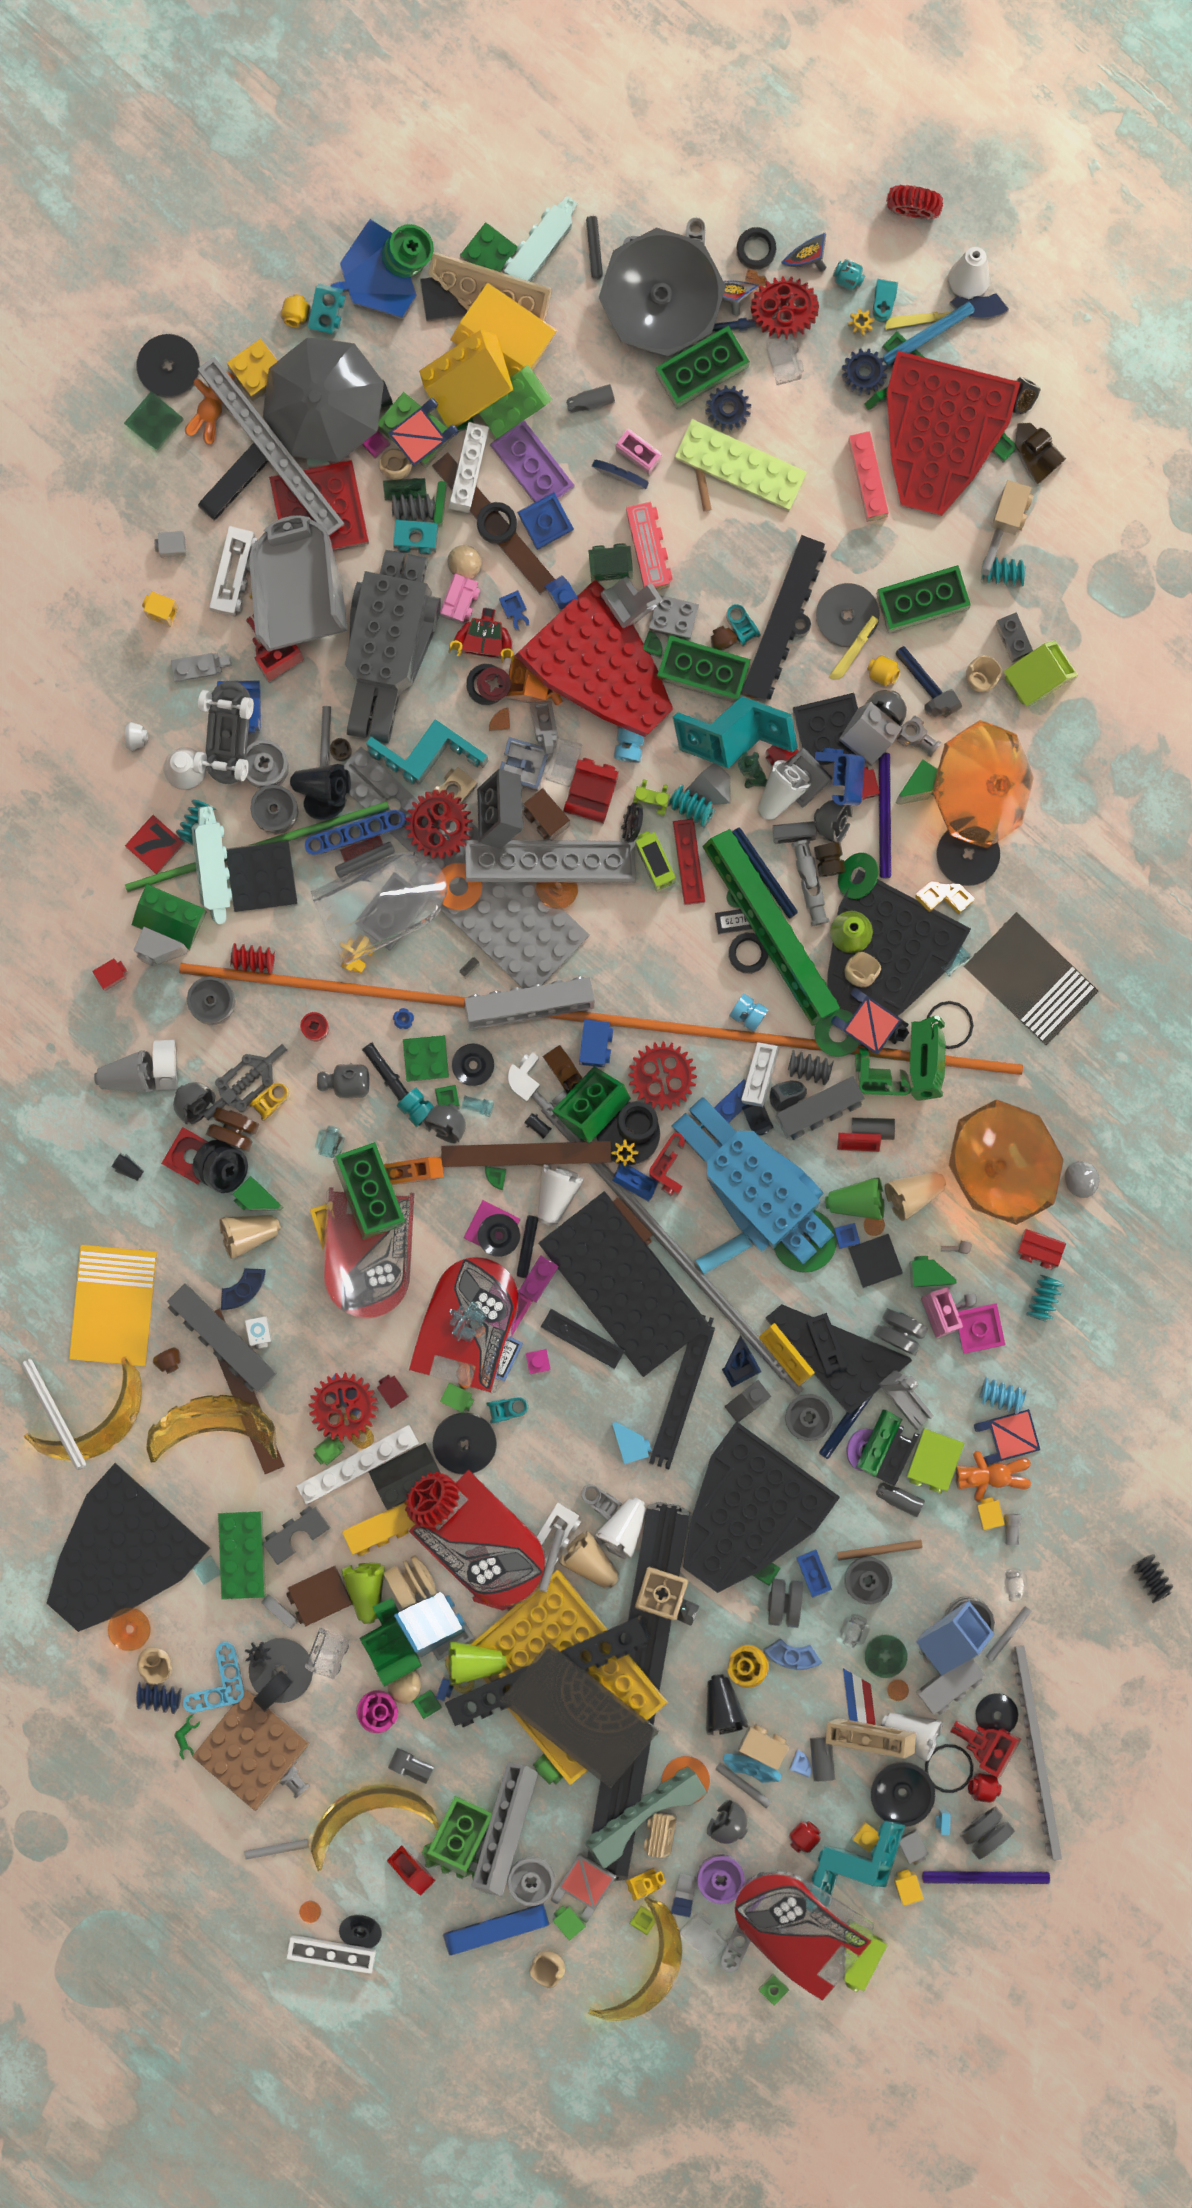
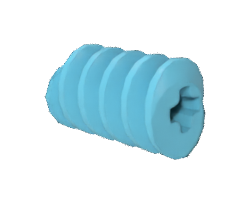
(1002, 1395)

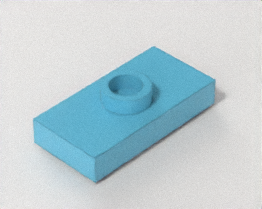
(943, 1822)

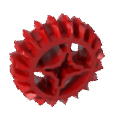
(914, 202)
(432, 1500)

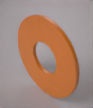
(466, 900)
(693, 1763)

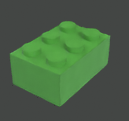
(522, 402)
(398, 412)
(459, 1836)

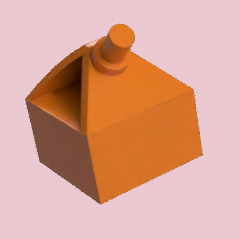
(527, 687)

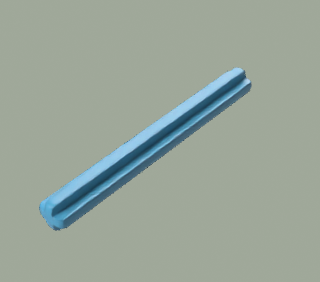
(930, 332)

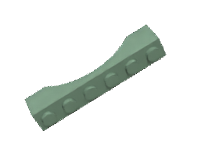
(610, 1841)

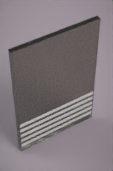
(1031, 978)

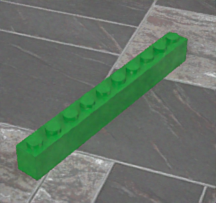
(771, 927)

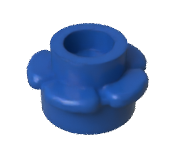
(403, 1012)

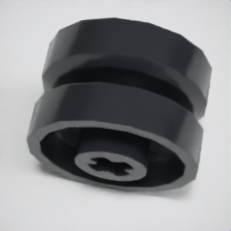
(220, 1166)

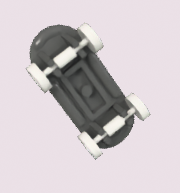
(226, 732)

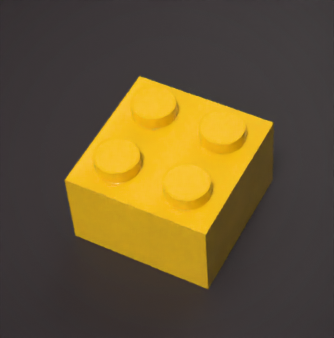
(252, 368)

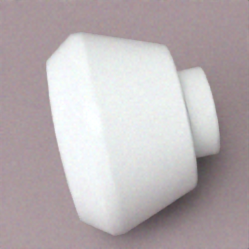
(135, 736)

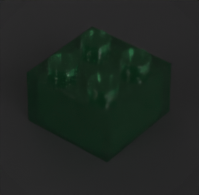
(610, 563)

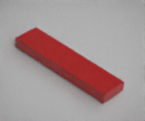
(688, 861)

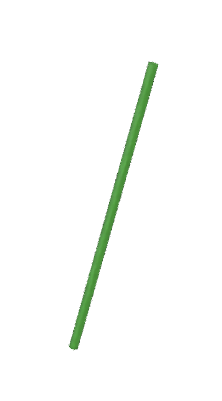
(287, 836)

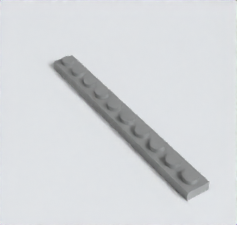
(270, 446)
(1038, 1762)

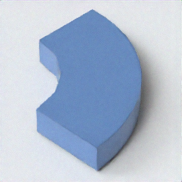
(792, 1657)

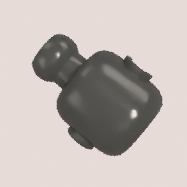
(347, 1081)

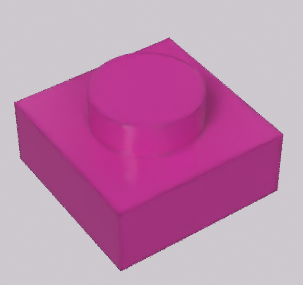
(538, 1361)

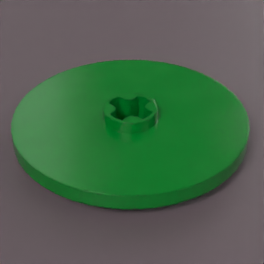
(818, 1260)

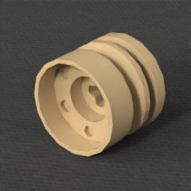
(410, 1582)

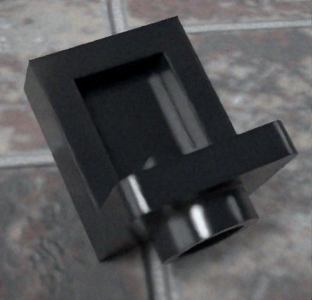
(757, 1119)

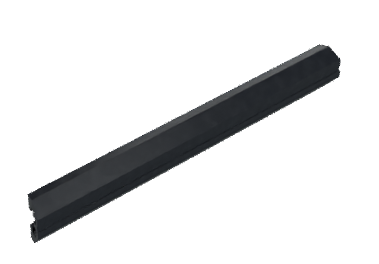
(663, 1550)

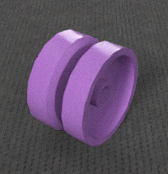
(716, 1891)

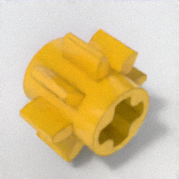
(865, 318)
(629, 1148)

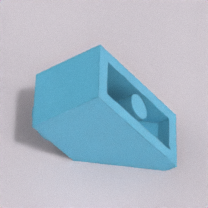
(631, 1444)

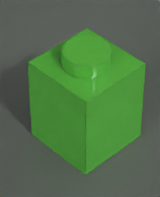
(457, 1398)
(568, 1921)

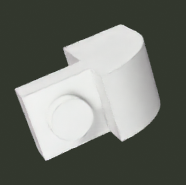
(164, 1064)
(519, 1080)

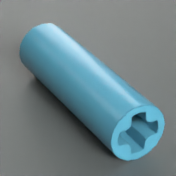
(723, 1253)

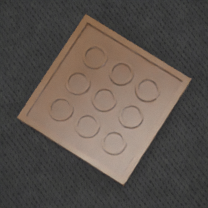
(250, 1750)

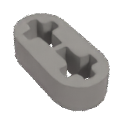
(279, 1611)

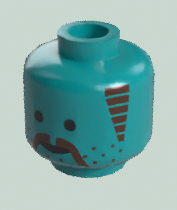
(848, 274)

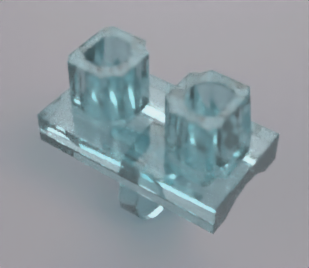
(462, 1330)

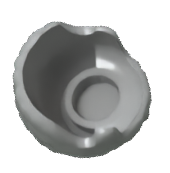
(1082, 1179)

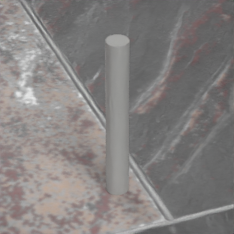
(992, 552)
(325, 736)
(551, 1560)
(1008, 1633)
(743, 1785)
(291, 1846)

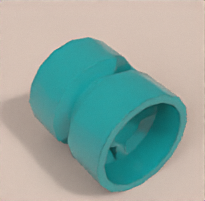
(415, 1106)

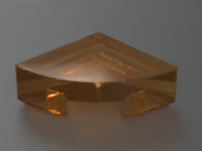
(752, 277)
(500, 720)

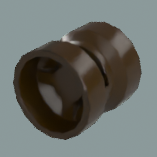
(338, 747)

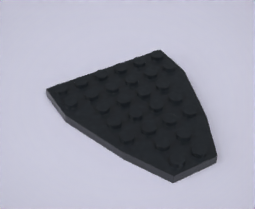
(906, 943)
(750, 1510)
(120, 1552)

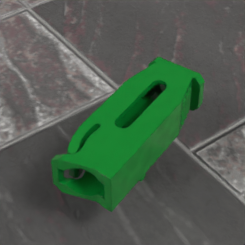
(927, 1058)

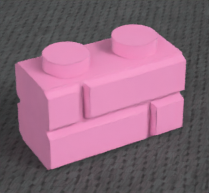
(638, 451)
(459, 599)
(942, 1312)

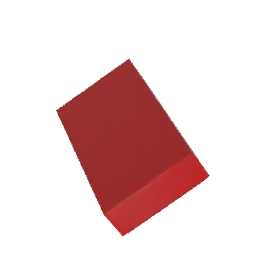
(859, 1142)

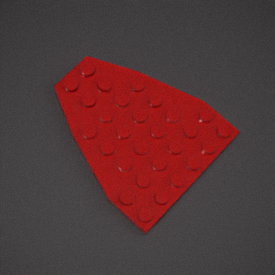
(942, 427)
(598, 664)

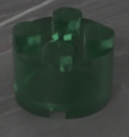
(892, 1665)

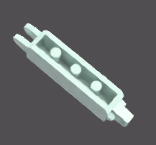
(542, 241)
(210, 864)

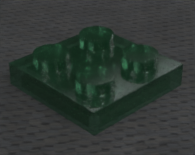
(153, 421)

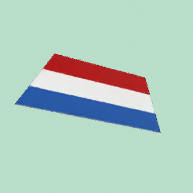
(859, 1699)

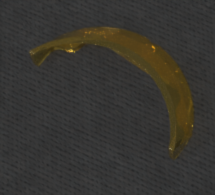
(208, 1415)
(111, 1430)
(361, 1801)
(663, 1974)

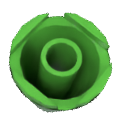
(858, 1200)

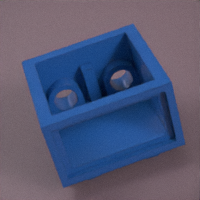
(594, 1043)

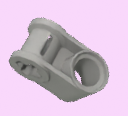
(601, 1501)

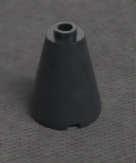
(323, 783)
(723, 1707)

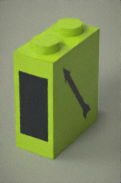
(655, 860)

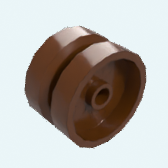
(232, 1129)

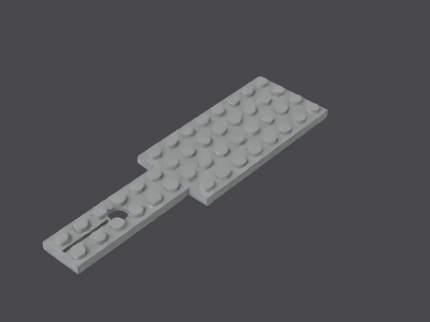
(508, 918)

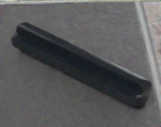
(527, 1246)

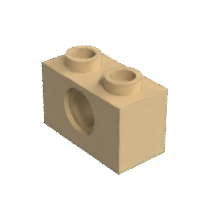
(461, 781)

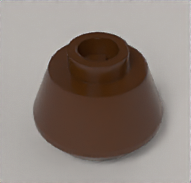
(723, 638)
(168, 1360)

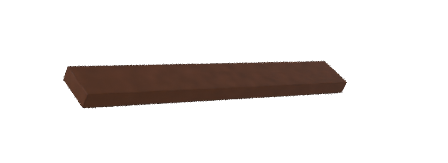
(495, 524)
(526, 1154)
(239, 1390)

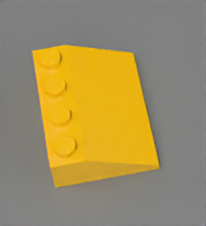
(519, 331)
(467, 378)

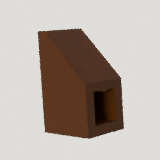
(563, 1068)

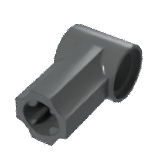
(406, 1764)

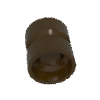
(829, 859)

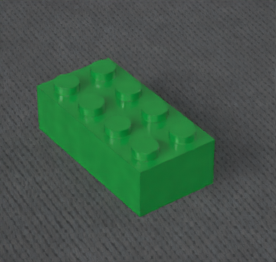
(702, 367)
(923, 599)
(703, 669)
(368, 1190)
(242, 1555)

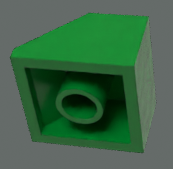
(255, 1197)
(928, 1273)

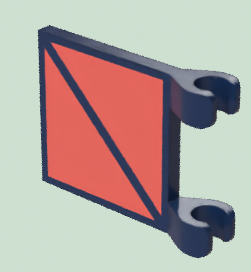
(419, 435)
(870, 1024)
(1012, 1436)

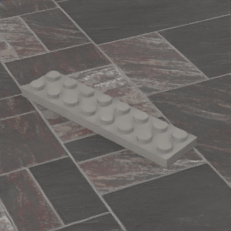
(551, 861)

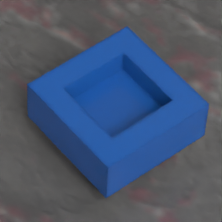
(847, 1235)
(445, 1689)

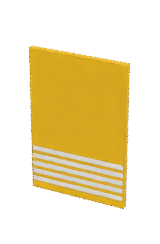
(113, 1305)

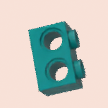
(321, 307)

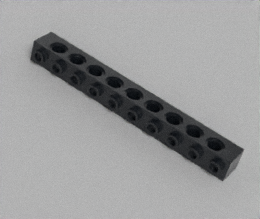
(634, 1628)

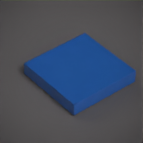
(545, 520)

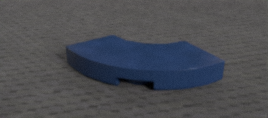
(985, 307)
(620, 474)
(244, 1290)

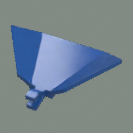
(369, 279)

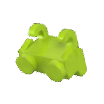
(652, 797)

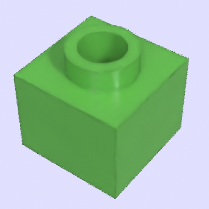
(771, 1982)

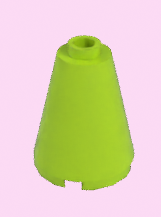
(849, 940)
(364, 1589)
(473, 1662)

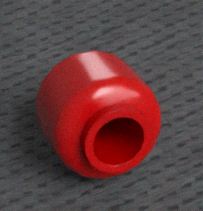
(984, 1787)
(804, 1837)

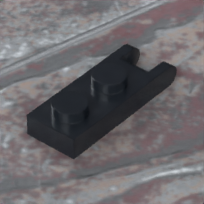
(896, 1457)

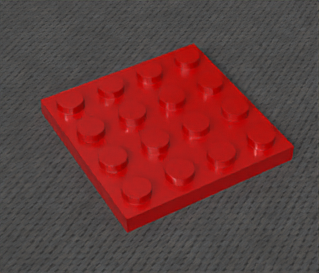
(340, 489)

